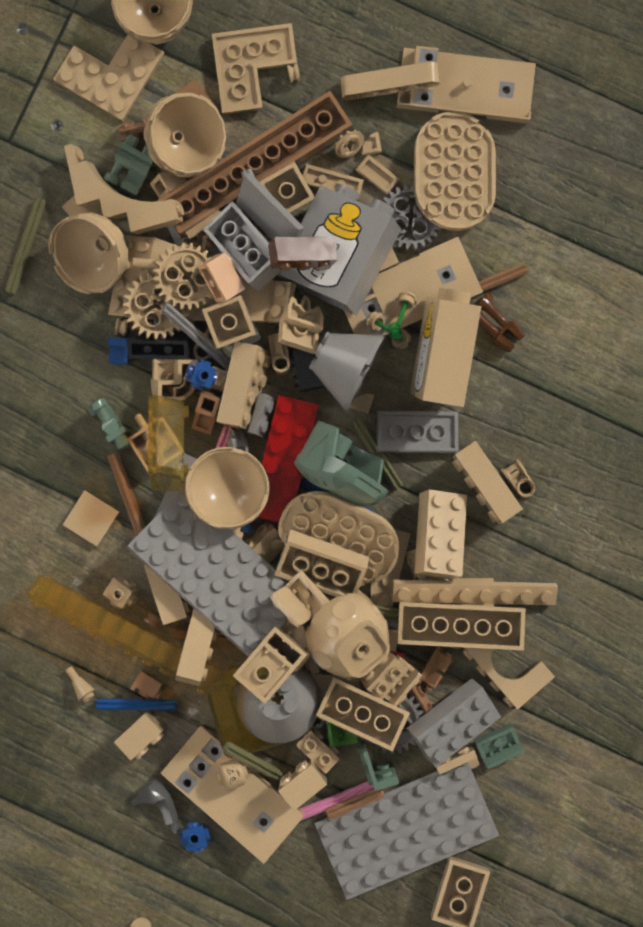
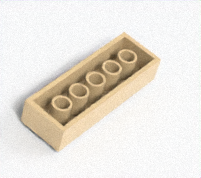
(461, 626)

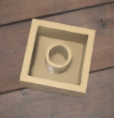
(288, 187)
(229, 321)
(139, 735)

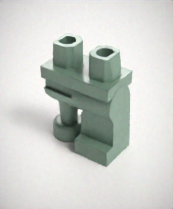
(133, 160)
(111, 424)

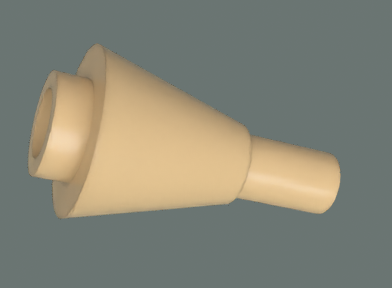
(82, 689)

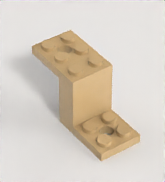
(281, 653)

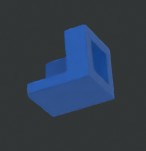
(118, 351)

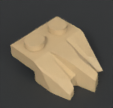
(301, 325)

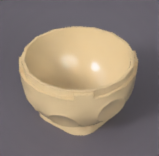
(149, 27)
(199, 130)
(348, 636)

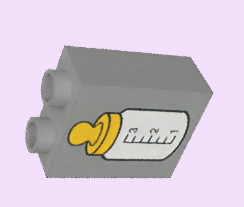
(361, 241)

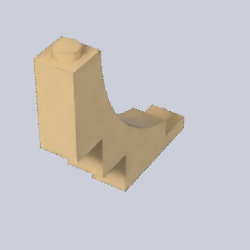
(93, 190)

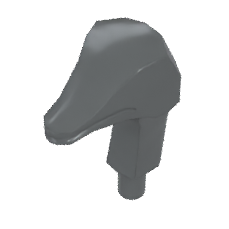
(157, 794)

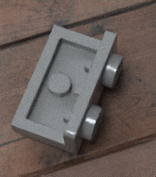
(261, 415)

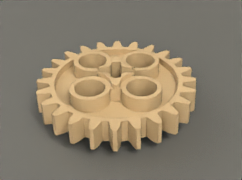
(170, 287)
(146, 290)

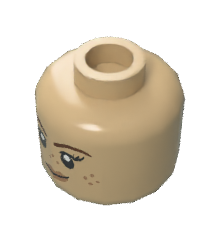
(232, 774)

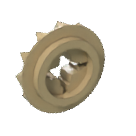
(354, 145)

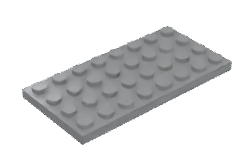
(212, 573)
(407, 830)

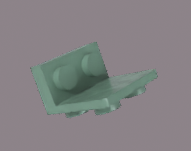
(380, 776)

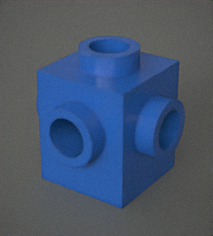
(194, 371)
(200, 831)

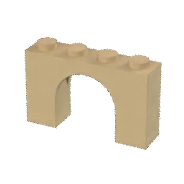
(516, 690)

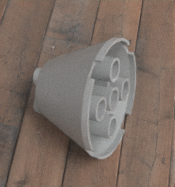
(344, 363)
(283, 721)

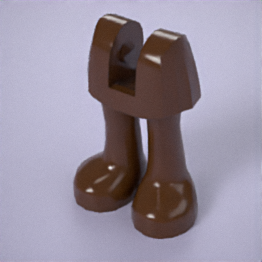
(507, 326)

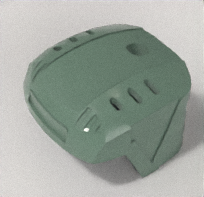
(354, 480)

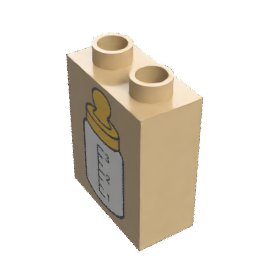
(445, 348)

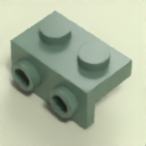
(499, 746)

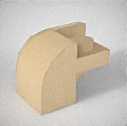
(170, 377)

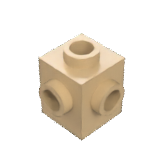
(121, 592)

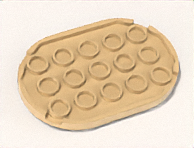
(454, 171)
(344, 525)

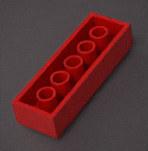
(288, 434)

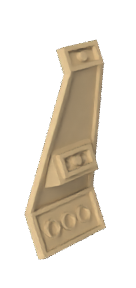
(263, 306)

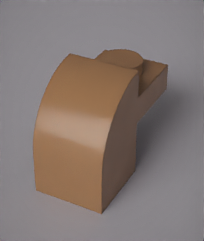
(206, 412)

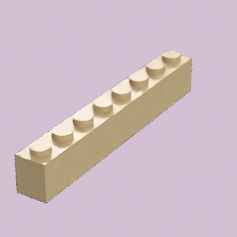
(197, 646)

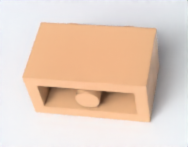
(221, 277)

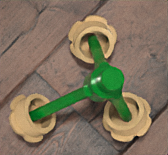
(399, 336)

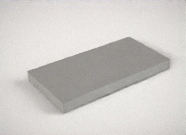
(266, 210)
(417, 431)

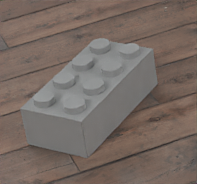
(244, 244)
(453, 722)

